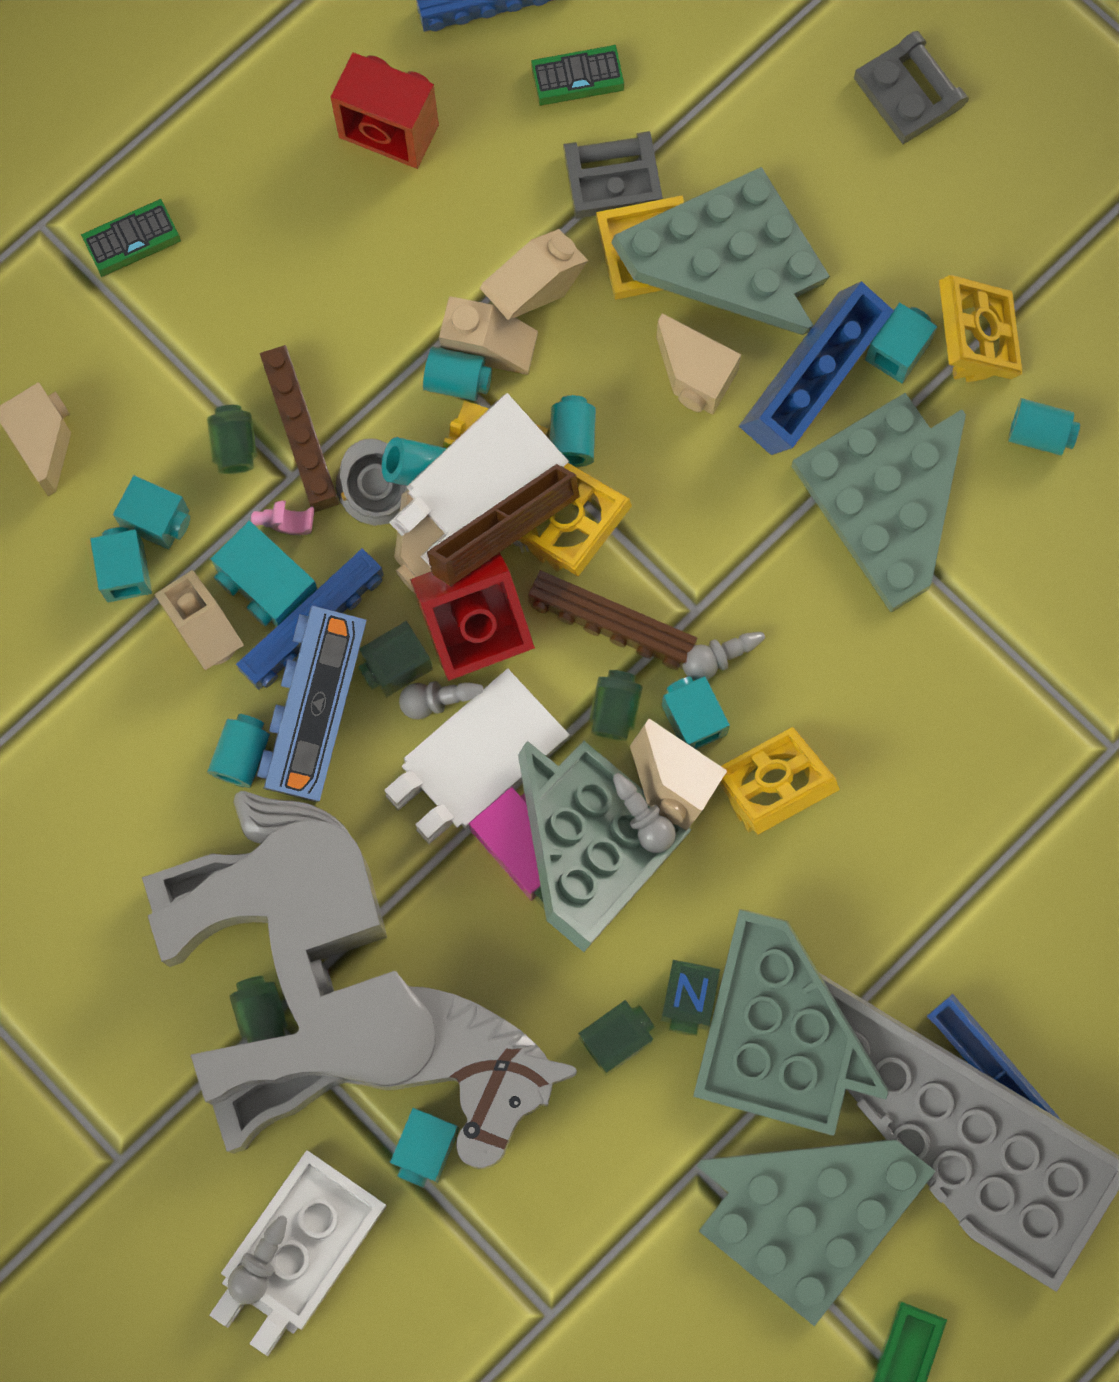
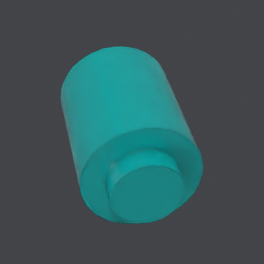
(456, 374)
(1043, 427)
(574, 429)
(407, 459)
(239, 751)

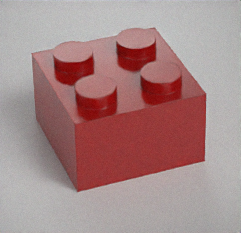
(385, 109)
(473, 619)

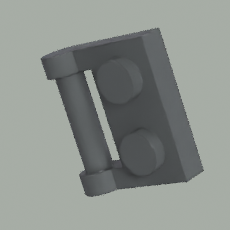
(898, 94)
(615, 184)

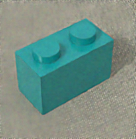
(262, 575)

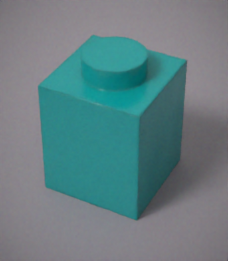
(901, 342)
(153, 512)
(120, 564)
(694, 712)
(424, 1147)

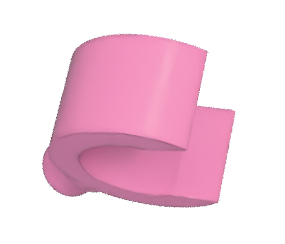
(285, 520)

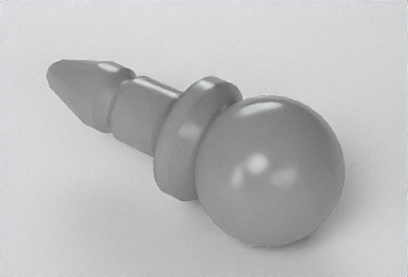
(706, 660)
(420, 700)
(654, 831)
(249, 1281)

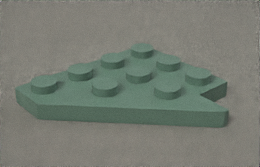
(729, 251)
(887, 493)
(584, 841)
(780, 1035)
(811, 1214)

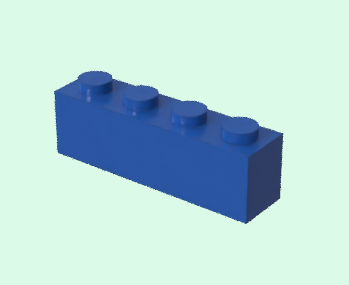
(816, 368)

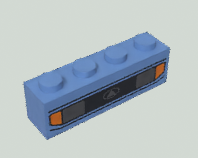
(313, 704)

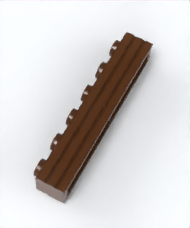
(299, 428)
(503, 524)
(611, 620)

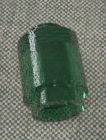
(232, 439)
(615, 705)
(258, 1010)

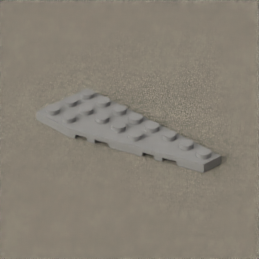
(999, 1161)

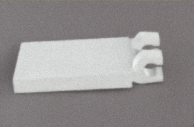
(479, 470)
(475, 755)
(323, 1230)

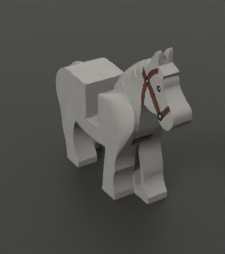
(374, 1034)

